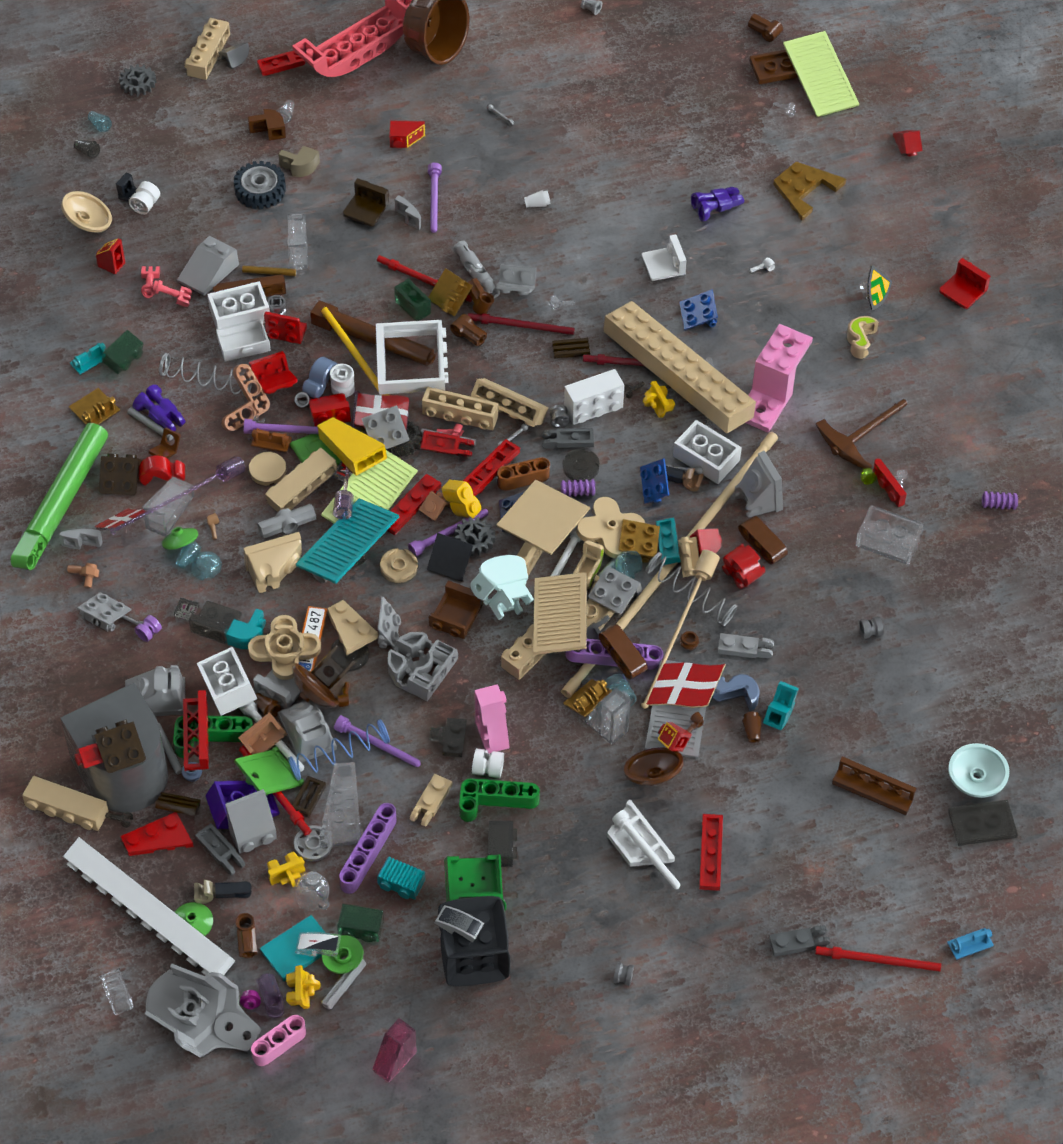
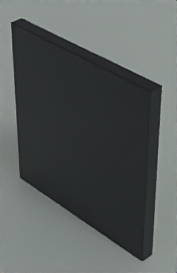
(450, 557)

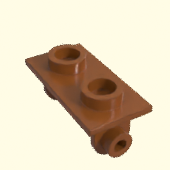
(270, 441)

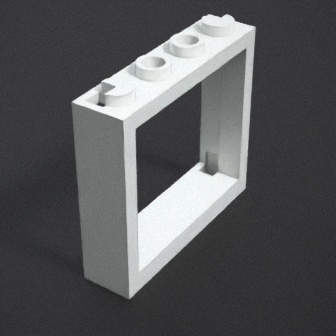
(408, 329)

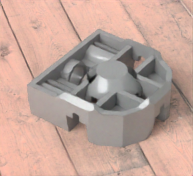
(420, 682)

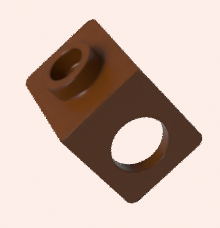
(165, 448)

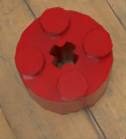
(743, 565)

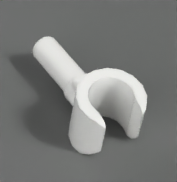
(767, 263)

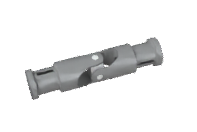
(475, 268)

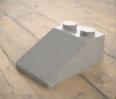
(208, 265)
(250, 821)

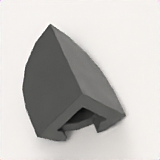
(235, 54)

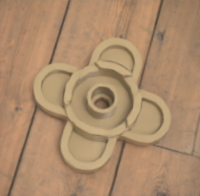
(605, 525)
(284, 646)

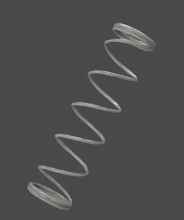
(166, 357)
(651, 567)

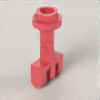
(146, 289)
(183, 295)

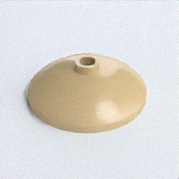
(86, 212)

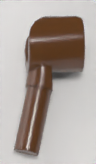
(344, 699)
(697, 720)

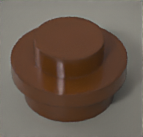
(689, 640)

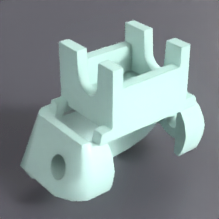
(508, 577)

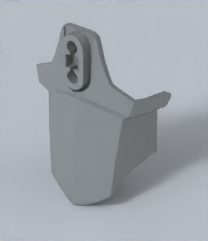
(200, 1011)

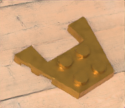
(801, 180)

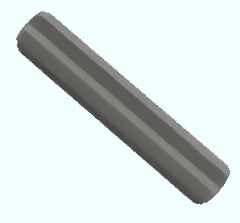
(341, 986)

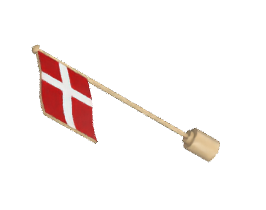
(684, 682)

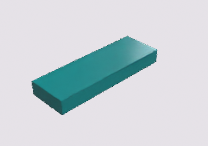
(668, 541)

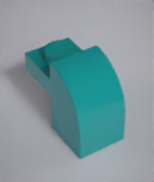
(241, 633)
(781, 706)

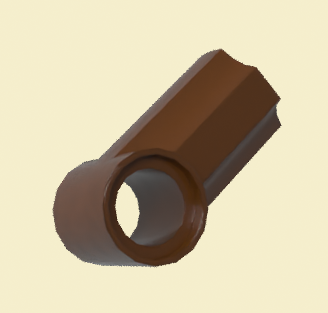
(768, 29)
(481, 299)
(465, 327)
(246, 936)

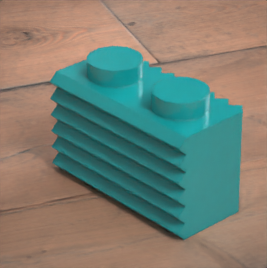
(401, 878)

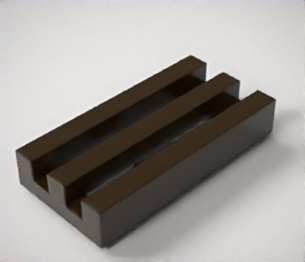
(570, 345)
(316, 782)
(178, 803)

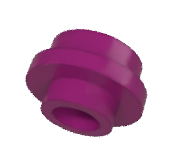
(250, 999)

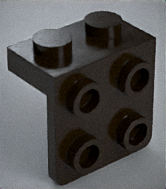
(367, 203)
(119, 474)
(119, 746)

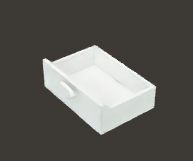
(243, 340)

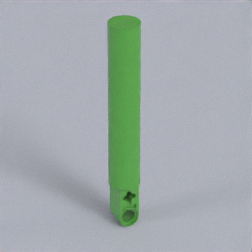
(59, 497)

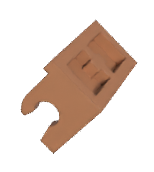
(263, 735)

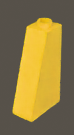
(351, 446)

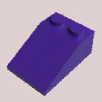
(228, 791)

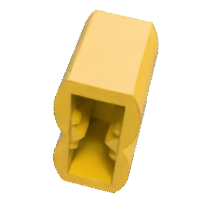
(461, 498)

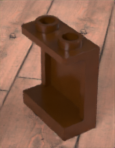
(456, 610)

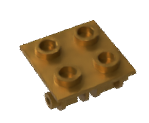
(450, 292)
(94, 407)
(639, 538)
(588, 697)

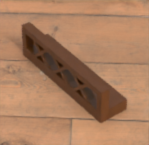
(271, 285)
(873, 787)

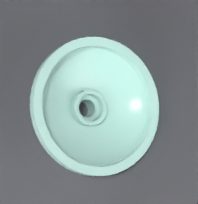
(982, 762)

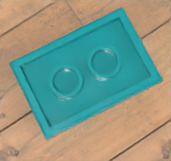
(281, 950)

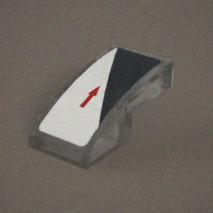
(318, 943)

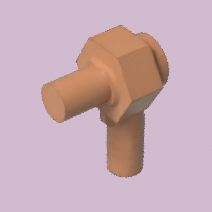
(89, 571)

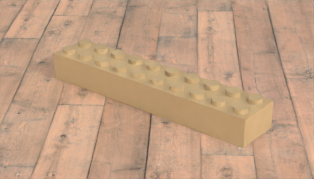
(679, 367)

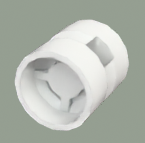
(144, 197)
(342, 379)
(488, 763)

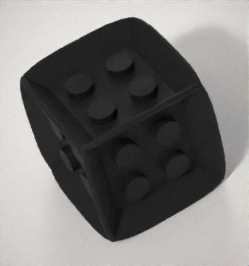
(488, 955)

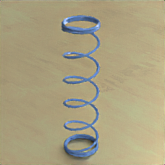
(384, 736)

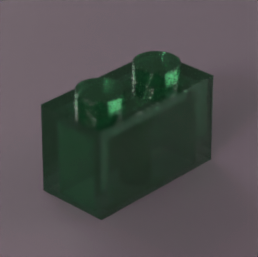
(412, 300)
(123, 352)
(361, 922)

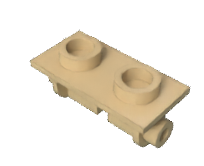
(689, 555)

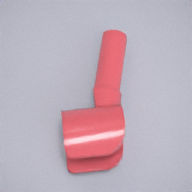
(457, 430)

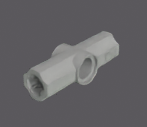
(286, 521)

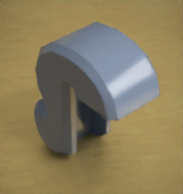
(318, 377)
(736, 687)

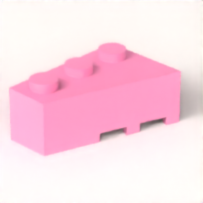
(491, 718)

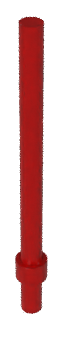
(394, 265)
(295, 816)
(837, 953)

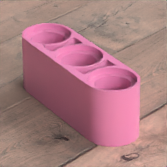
(283, 1031)

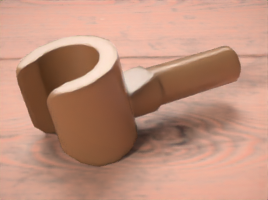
(212, 521)

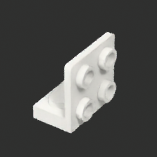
(666, 261)

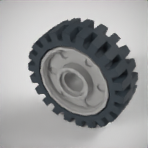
(259, 185)

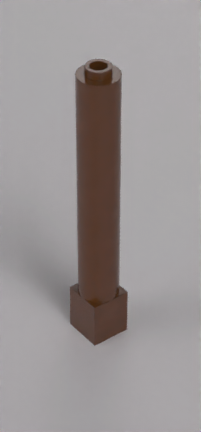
(367, 333)

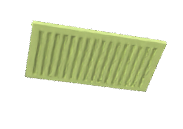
(821, 74)
(378, 484)

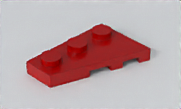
(157, 835)

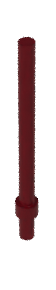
(486, 319)
(601, 359)

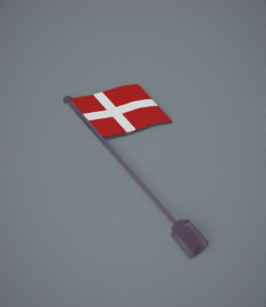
(365, 406)
(224, 471)

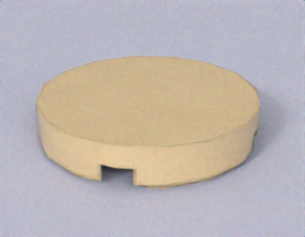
(267, 468)
(398, 565)

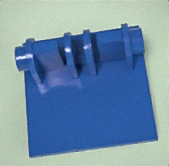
(699, 310)
(654, 481)

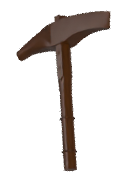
(844, 445)

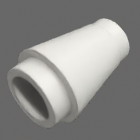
(538, 199)

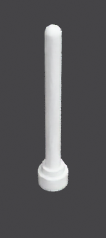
(567, 552)
(251, 710)
(622, 820)

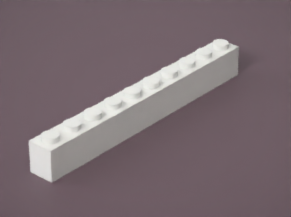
(148, 908)

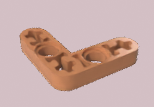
(252, 403)

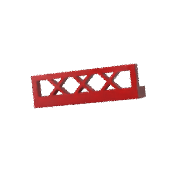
(202, 729)

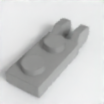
(745, 646)

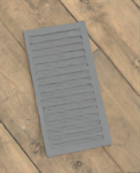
(680, 716)

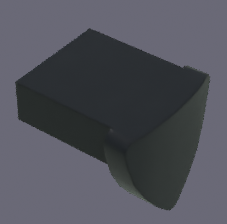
(125, 187)

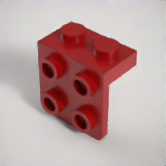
(966, 284)
(273, 372)
(328, 407)

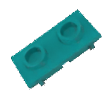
(88, 359)

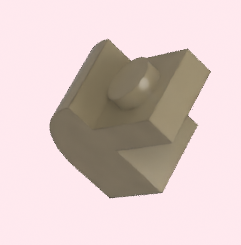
(301, 164)

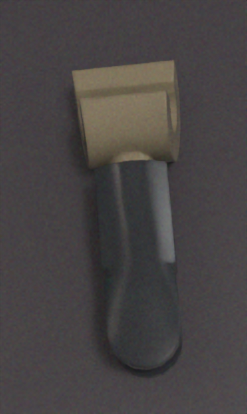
(205, 893)

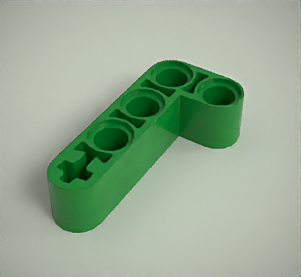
(236, 727)
(529, 799)

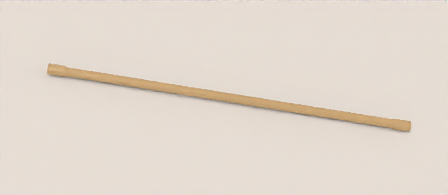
(573, 684)

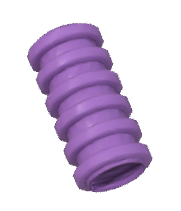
(578, 488)
(1000, 500)

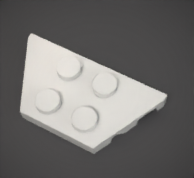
(629, 849)

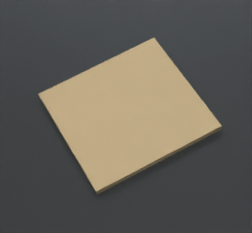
(543, 517)

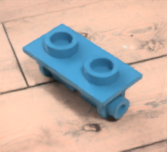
(971, 943)

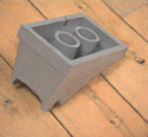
(761, 487)
(162, 690)
(306, 729)

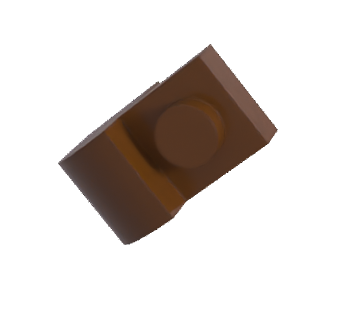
(269, 121)

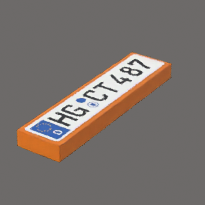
(313, 624)

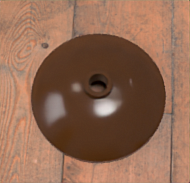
(312, 687)
(653, 766)

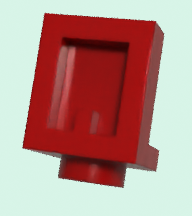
(88, 756)

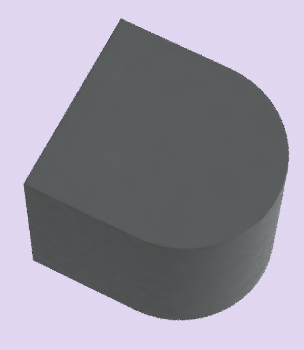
(133, 786)

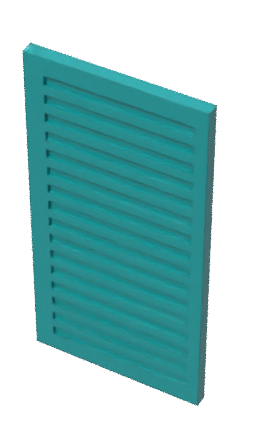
(347, 541)

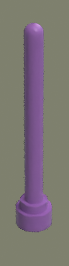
(434, 172)
(249, 425)
(418, 547)
(343, 725)

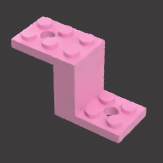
(776, 374)

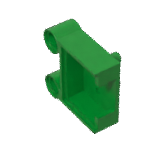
(473, 877)

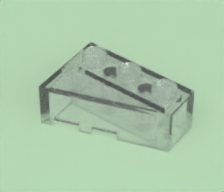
(164, 519)
(611, 716)

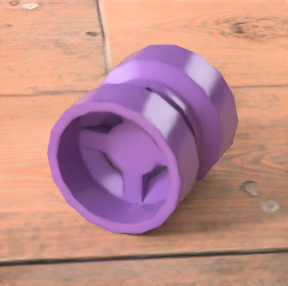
(148, 628)

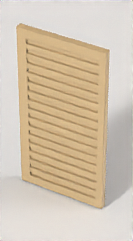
(560, 613)

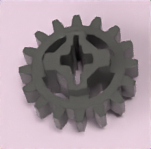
(137, 80)
(476, 534)

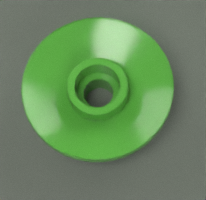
(179, 538)
(203, 917)
(348, 947)

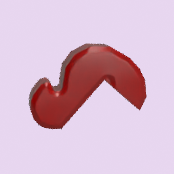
(161, 468)

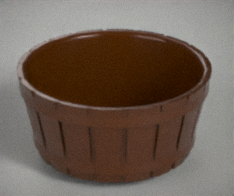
(436, 28)

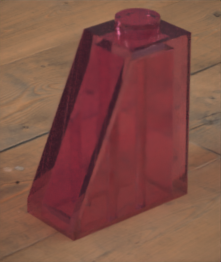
(395, 1050)

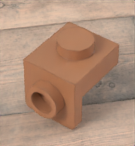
(434, 505)

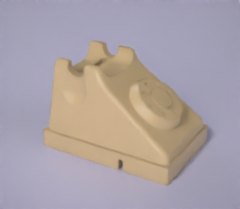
(272, 560)

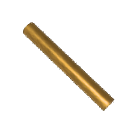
(269, 270)

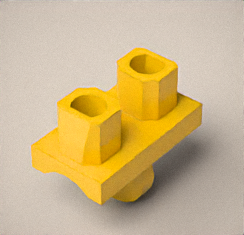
(657, 399)
(287, 872)
(304, 987)

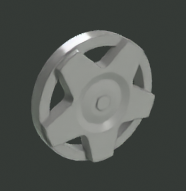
(311, 845)

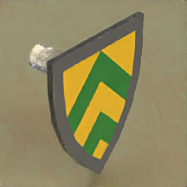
(877, 287)

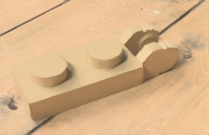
(431, 799)

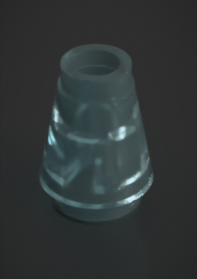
(100, 121)
(188, 554)

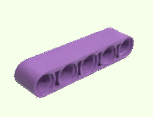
(604, 658)
(367, 856)

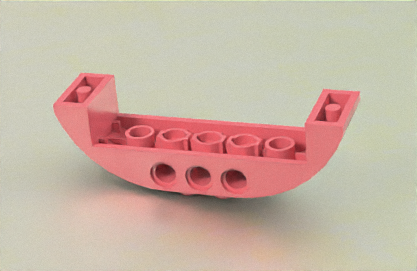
(356, 43)

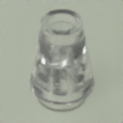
(286, 110)

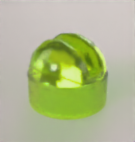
(868, 476)

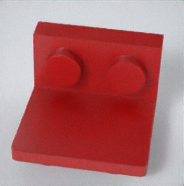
(284, 327)

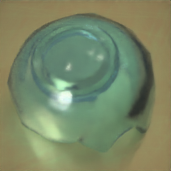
(628, 563)
(206, 565)

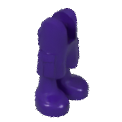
(717, 199)
(163, 413)

